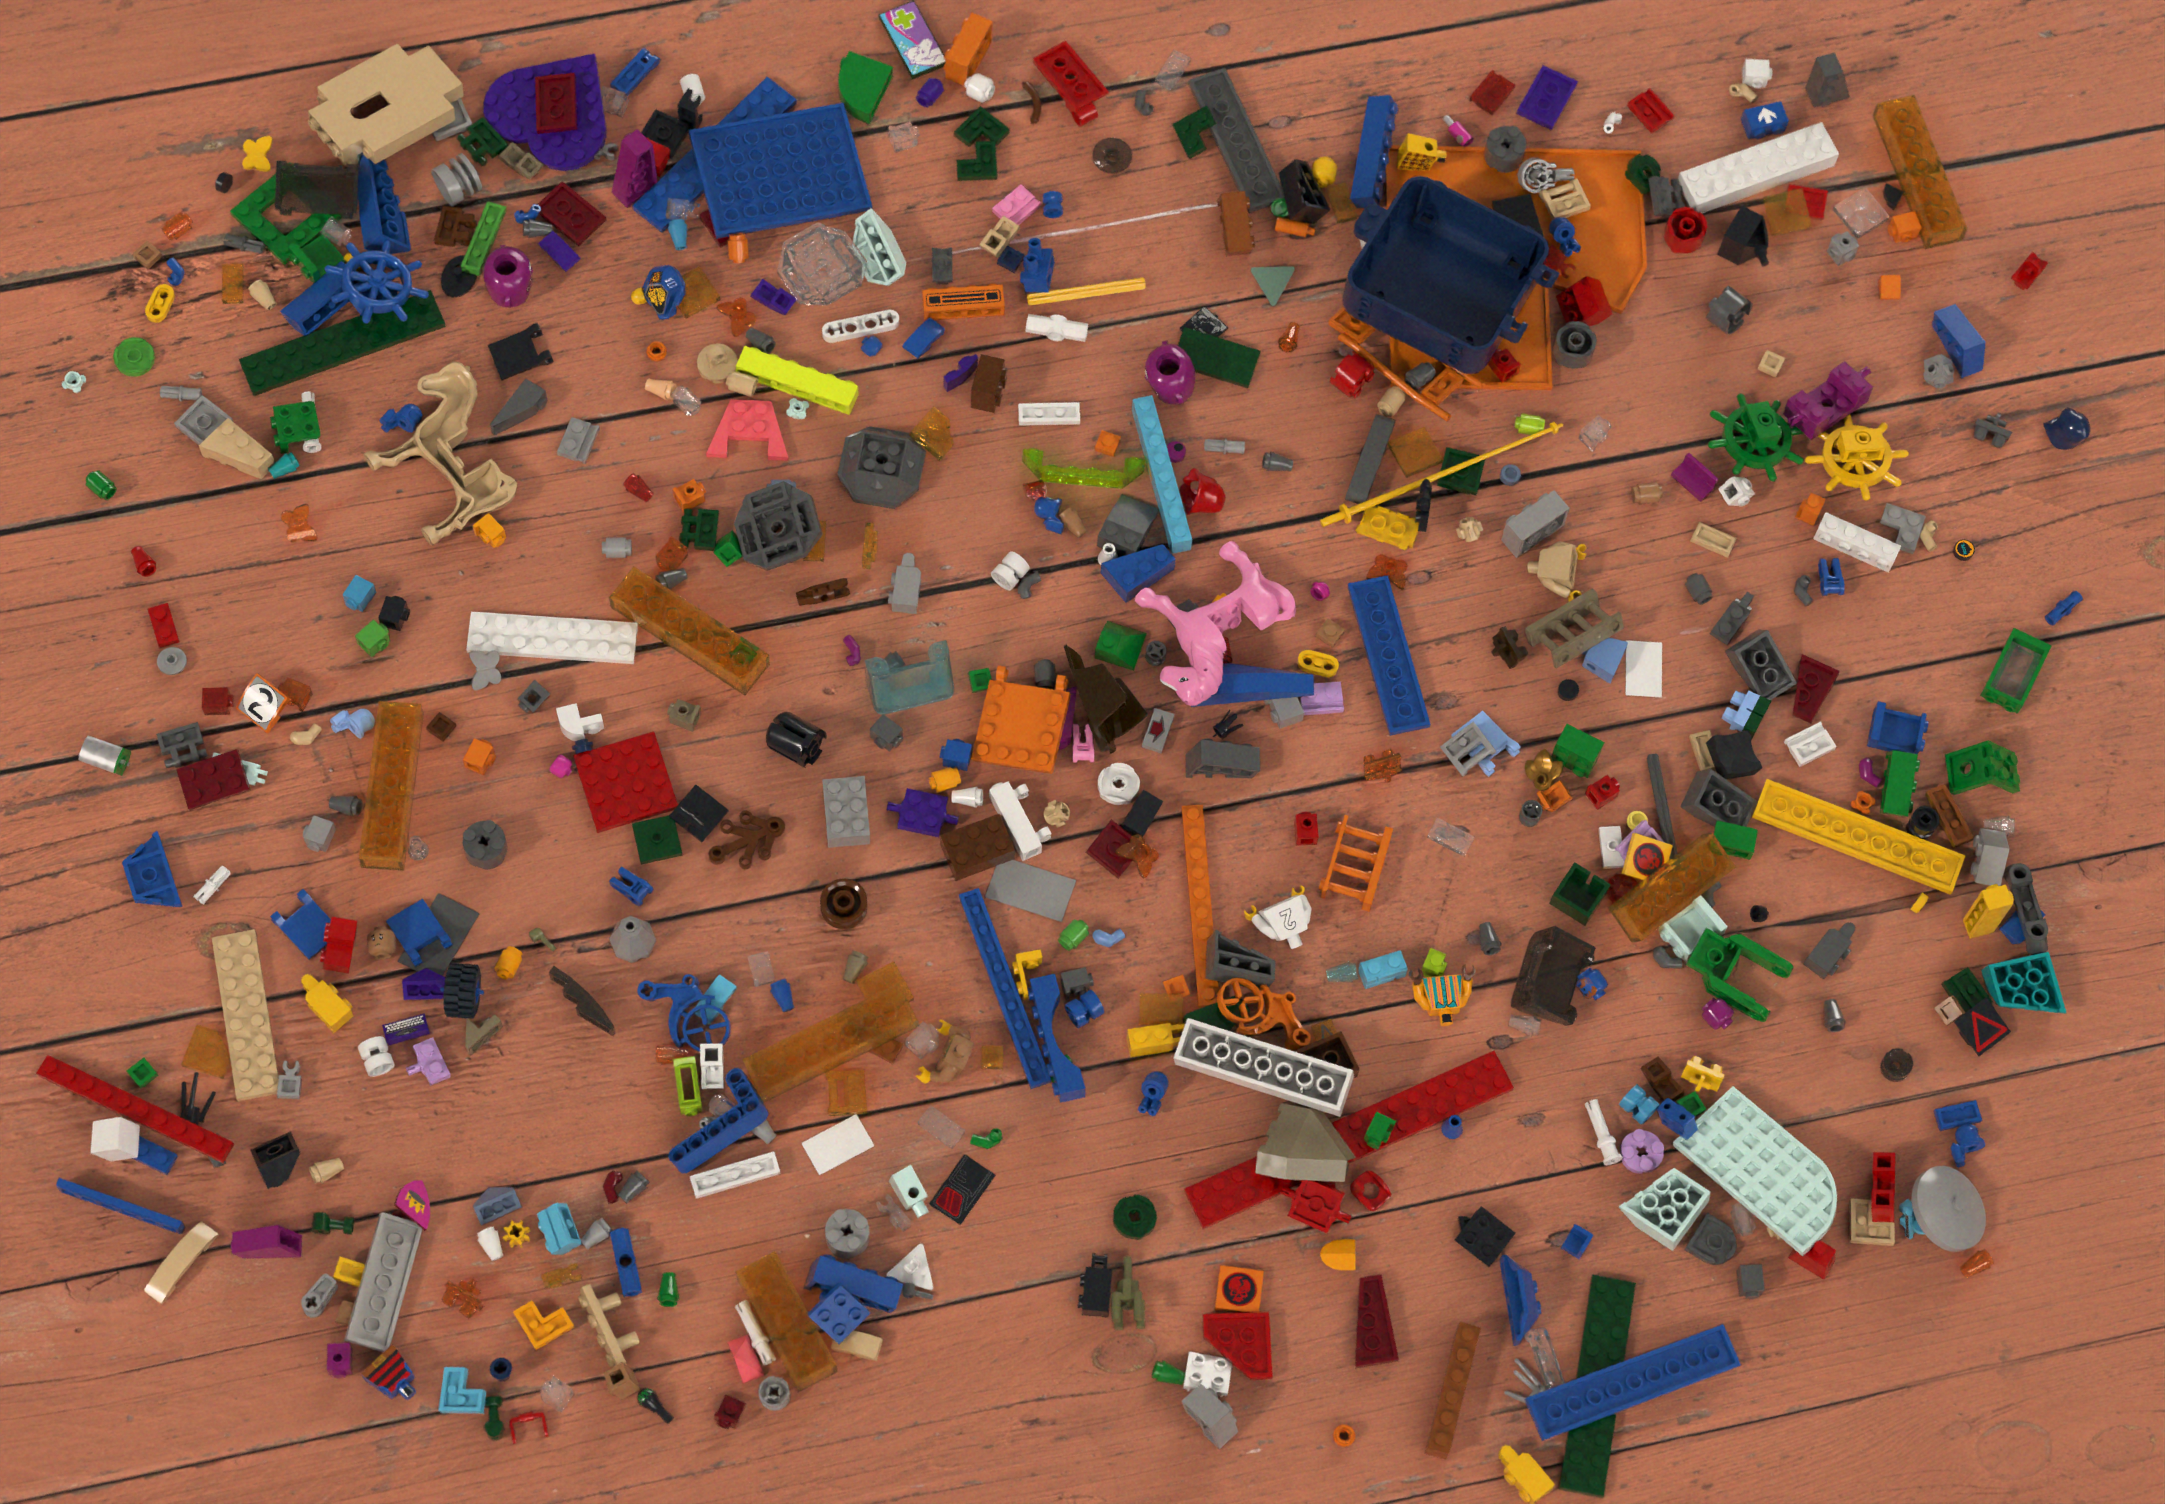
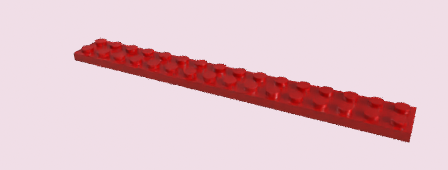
(1412, 1109)

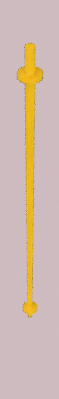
(1346, 513)

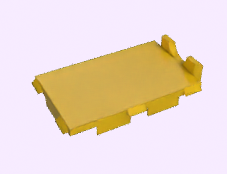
(1388, 527)

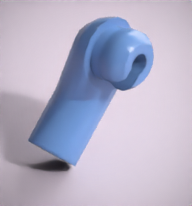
(1106, 939)

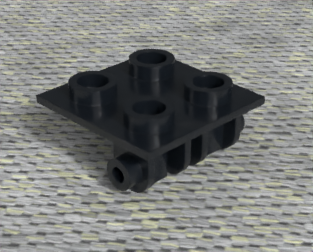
(1485, 1236)

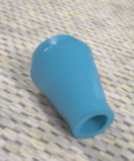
(678, 233)

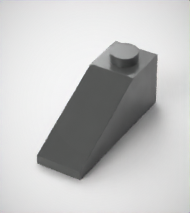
(522, 405)

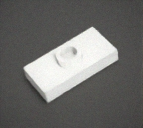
(1609, 839)

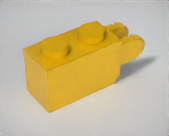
(326, 1003)
(1153, 1039)
(1525, 1475)

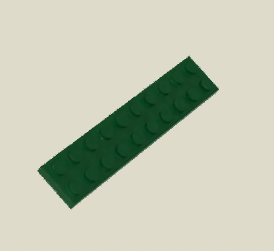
(339, 345)
(1601, 1346)

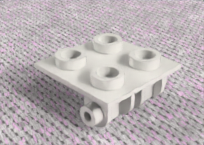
(1208, 1371)

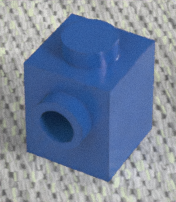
(956, 754)

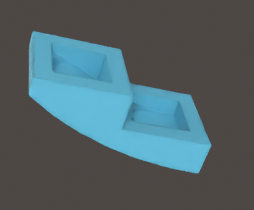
(722, 990)

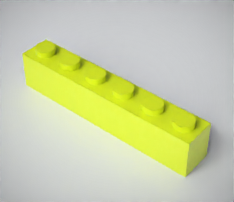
(798, 380)

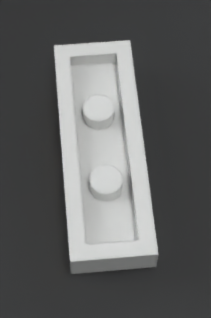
(1049, 413)

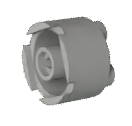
(840, 1223)

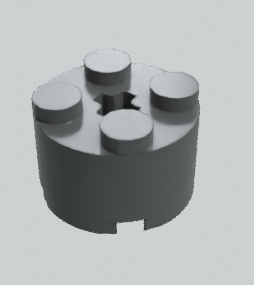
(1505, 148)
(1728, 310)
(1574, 345)
(485, 833)

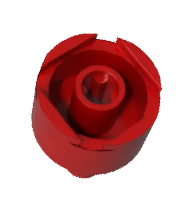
(1685, 230)
(1352, 374)

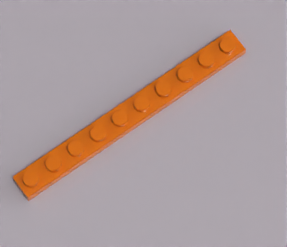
(1199, 899)

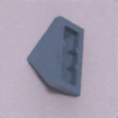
(496, 1203)

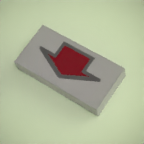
(1158, 730)

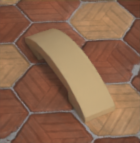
(179, 1260)

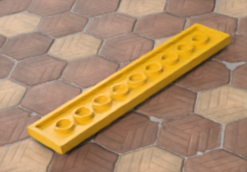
(1858, 836)

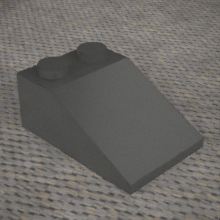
(1127, 525)
(1761, 665)
(1716, 799)

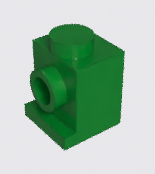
(1378, 1130)

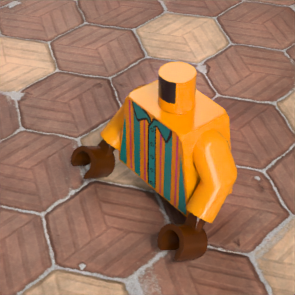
(1442, 994)

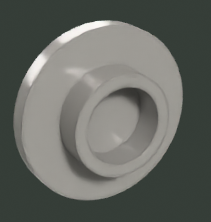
(171, 661)

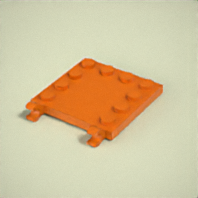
(1021, 724)

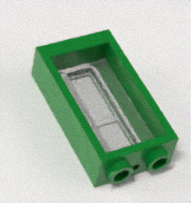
(2015, 671)

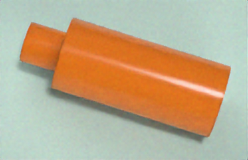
(1294, 227)

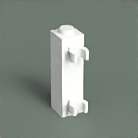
(1015, 820)

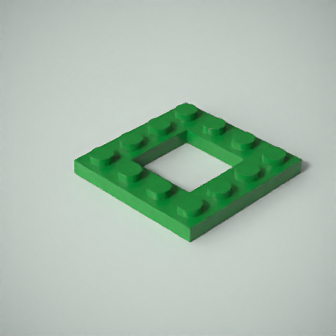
(249, 216)

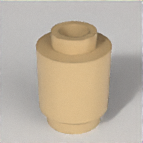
(1391, 401)

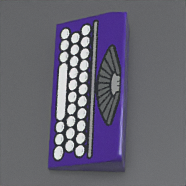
(406, 1029)

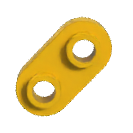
(158, 304)
(1318, 662)

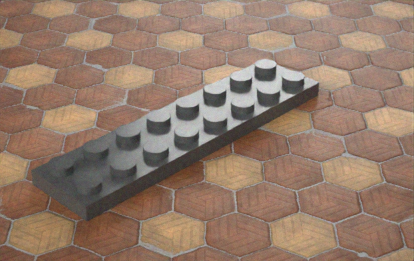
(1237, 139)

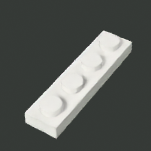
(735, 1175)

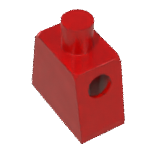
(1817, 1259)

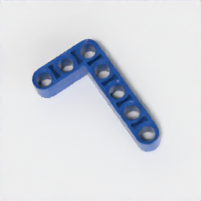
(725, 1129)

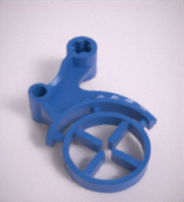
(683, 997)

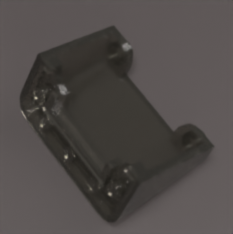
(317, 189)
(1551, 974)

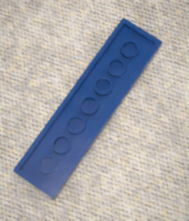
(1388, 655)

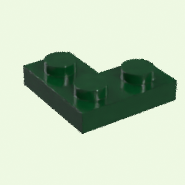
(980, 124)
(1189, 129)
(982, 167)

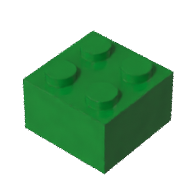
(1577, 751)

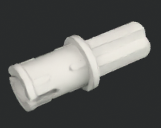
(212, 885)

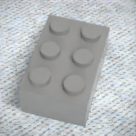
(1534, 523)
(846, 811)

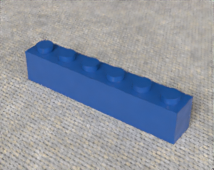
(1374, 151)

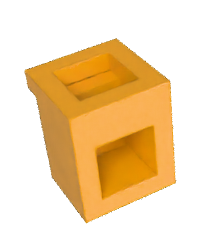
(490, 531)

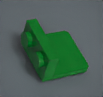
(315, 257)
(294, 424)

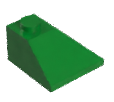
(1119, 645)

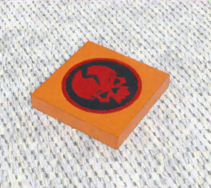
(1239, 1289)

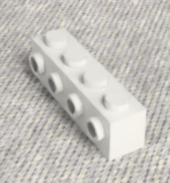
(1857, 542)

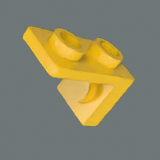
(1029, 960)

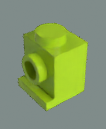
(1434, 964)

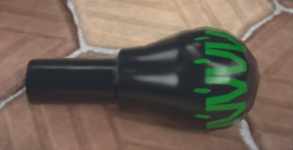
(648, 1399)

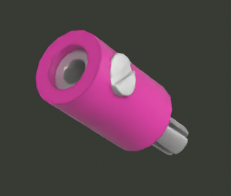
(1458, 132)

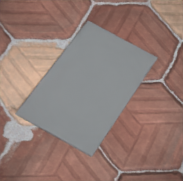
(1031, 889)

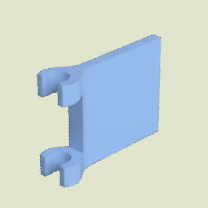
(1495, 736)

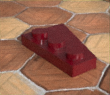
(1812, 687)

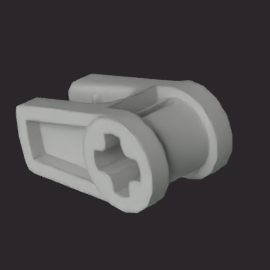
(320, 1293)

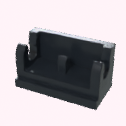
(688, 110)
(1141, 813)

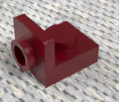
(729, 1412)

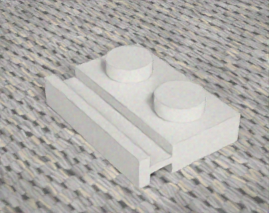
(1810, 744)

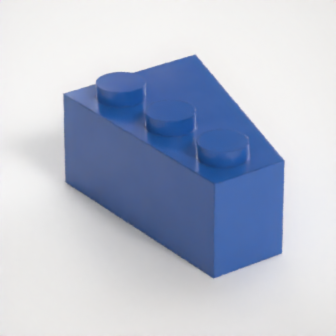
(1960, 340)
(1137, 570)

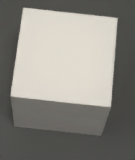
(115, 1139)

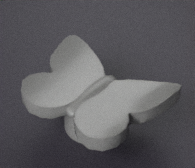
(485, 668)

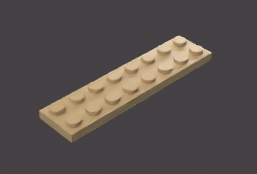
(246, 1015)

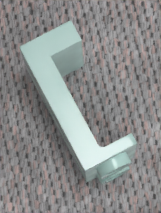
(1688, 925)

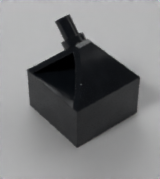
(1745, 238)

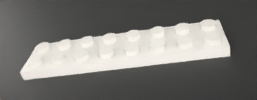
(553, 637)

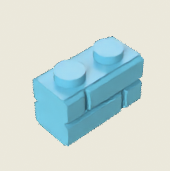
(1382, 969)
(558, 1229)

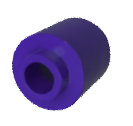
(929, 92)

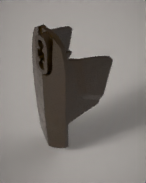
(1106, 700)

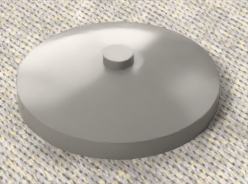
(1948, 1208)

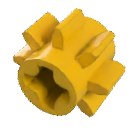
(516, 1240)

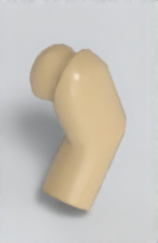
(1927, 533)

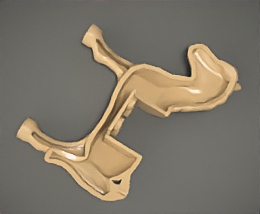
(437, 436)

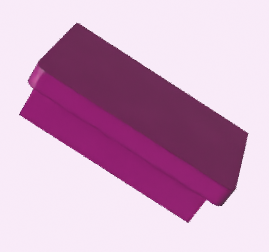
(1695, 477)

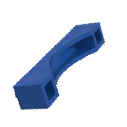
(1067, 1076)

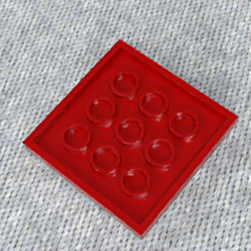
(625, 782)

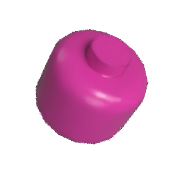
(561, 766)

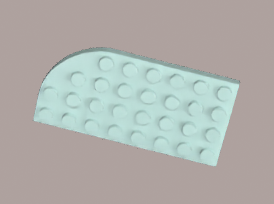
(1764, 1169)

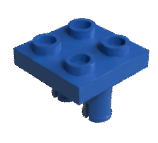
(838, 1312)

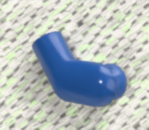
(177, 272)

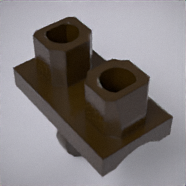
(1507, 649)

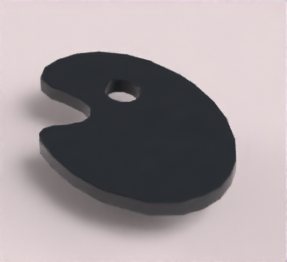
(454, 280)

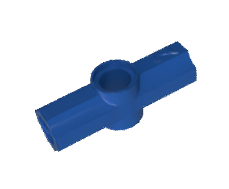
(627, 1274)

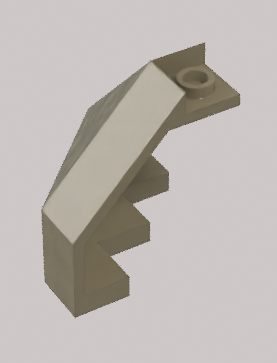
(1303, 1147)

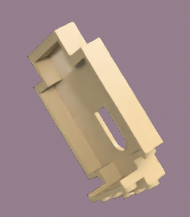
(413, 85)

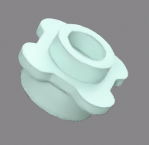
(73, 376)
(797, 414)

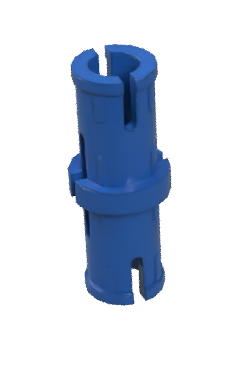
(2063, 608)

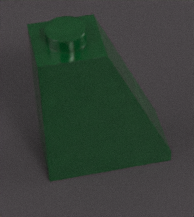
(1212, 1015)

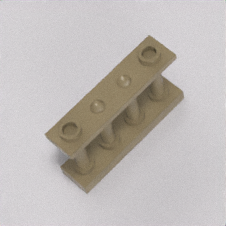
(1567, 615)

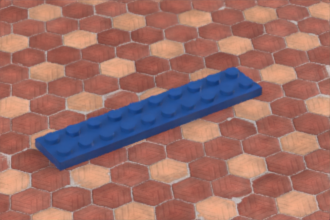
(683, 178)
(1632, 1382)

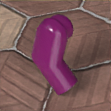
(1866, 772)

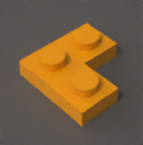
(539, 1329)

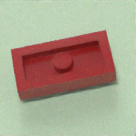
(163, 625)

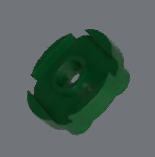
(1635, 171)
(1138, 1229)

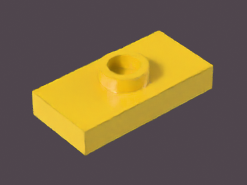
(348, 1271)

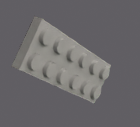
(383, 1282)

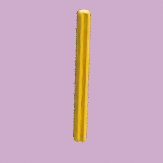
(1086, 291)

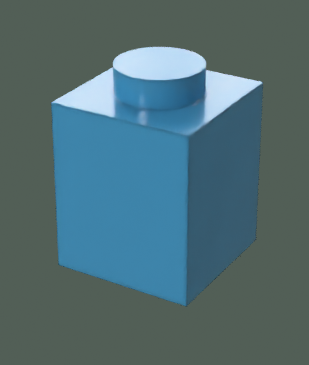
(358, 593)

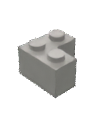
(1991, 855)
(1211, 1414)

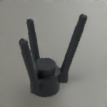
(191, 1112)

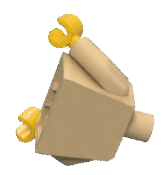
(1558, 568)

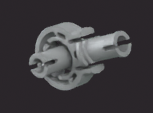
(1542, 175)

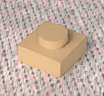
(1771, 363)

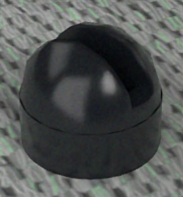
(1758, 910)

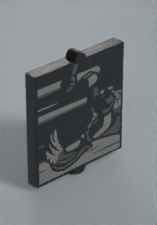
(1205, 322)

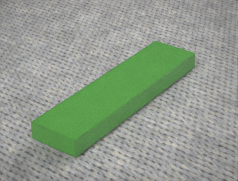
(483, 238)

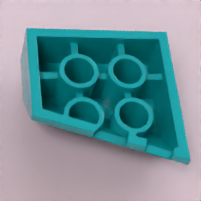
(2025, 984)

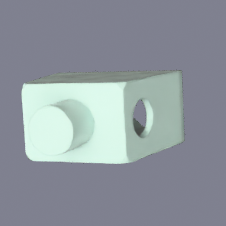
(905, 1182)

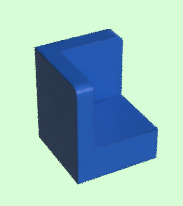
(1577, 1241)

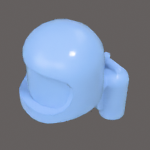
(357, 722)

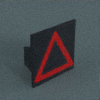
(1982, 1027)

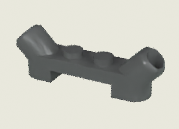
(2027, 908)

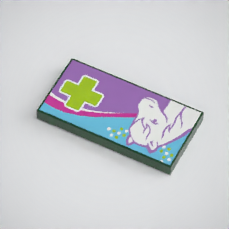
(912, 39)

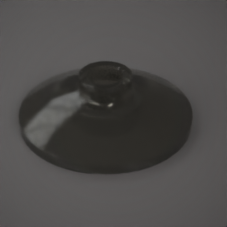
(1115, 149)

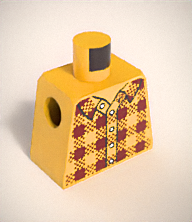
(1418, 153)

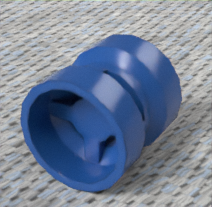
(1053, 205)

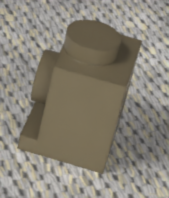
(687, 720)

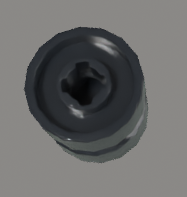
(1923, 822)

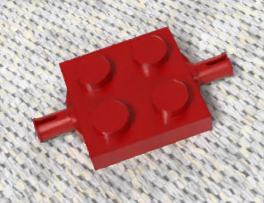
(1316, 1204)

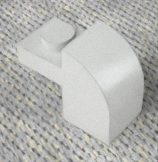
(575, 727)
(712, 1066)

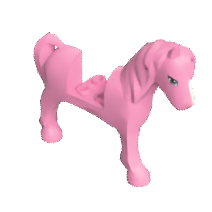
(1203, 627)

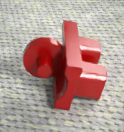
(2029, 271)

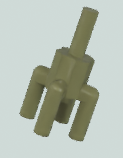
(1127, 1298)

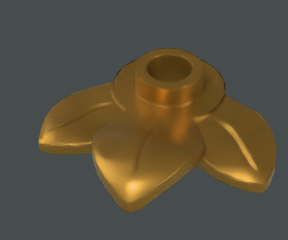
(1543, 767)

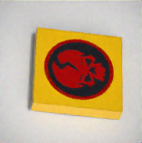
(1645, 856)

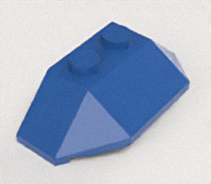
(1520, 1298)

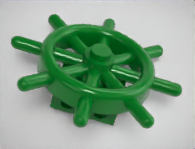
(1760, 430)

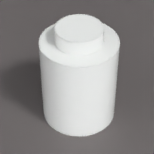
(692, 82)

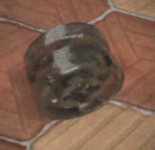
(1890, 1070)

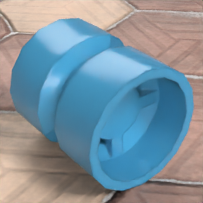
(1640, 1105)

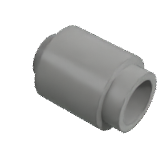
(617, 547)

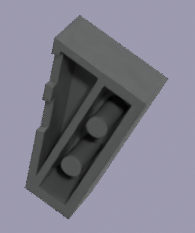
(1222, 758)

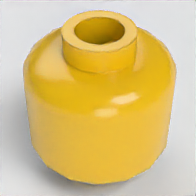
(1324, 171)

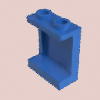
(1896, 730)

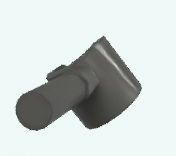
(909, 1292)

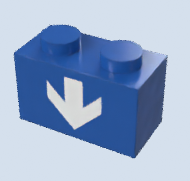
(1764, 120)

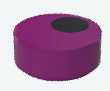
(1176, 451)

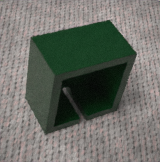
(1577, 897)

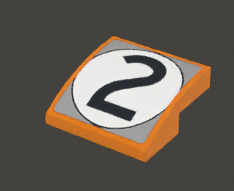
(262, 703)

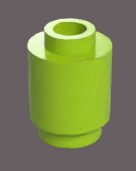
(1529, 424)

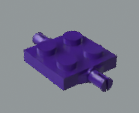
(922, 812)

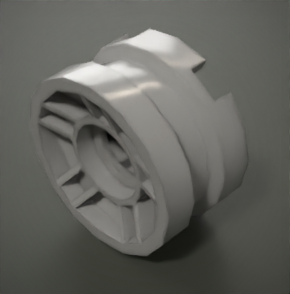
(774, 1402)

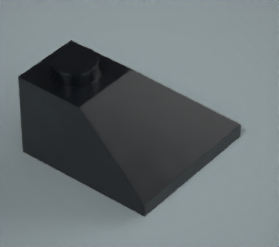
(276, 1159)

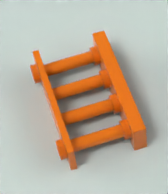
(1370, 877)

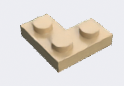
(1865, 1231)

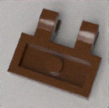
(449, 224)

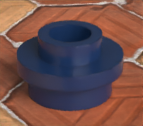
(582, 746)

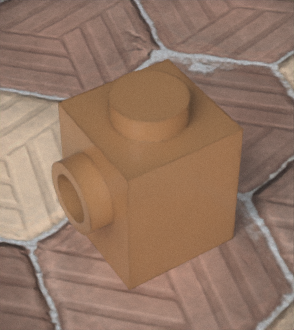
(621, 1381)

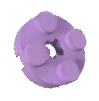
(1640, 1139)

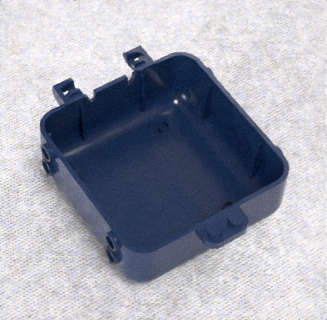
(1444, 273)

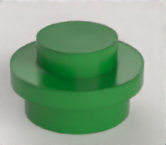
(1279, 207)

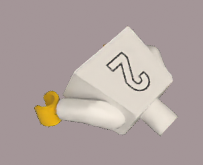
(1284, 918)

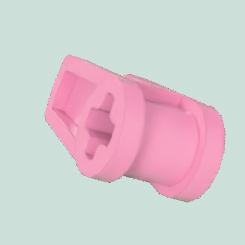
(1080, 750)

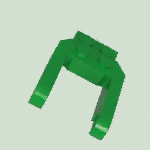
(1715, 960)

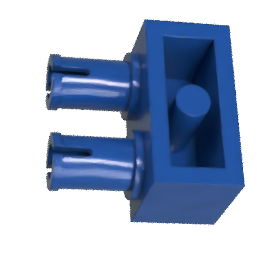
(1038, 267)

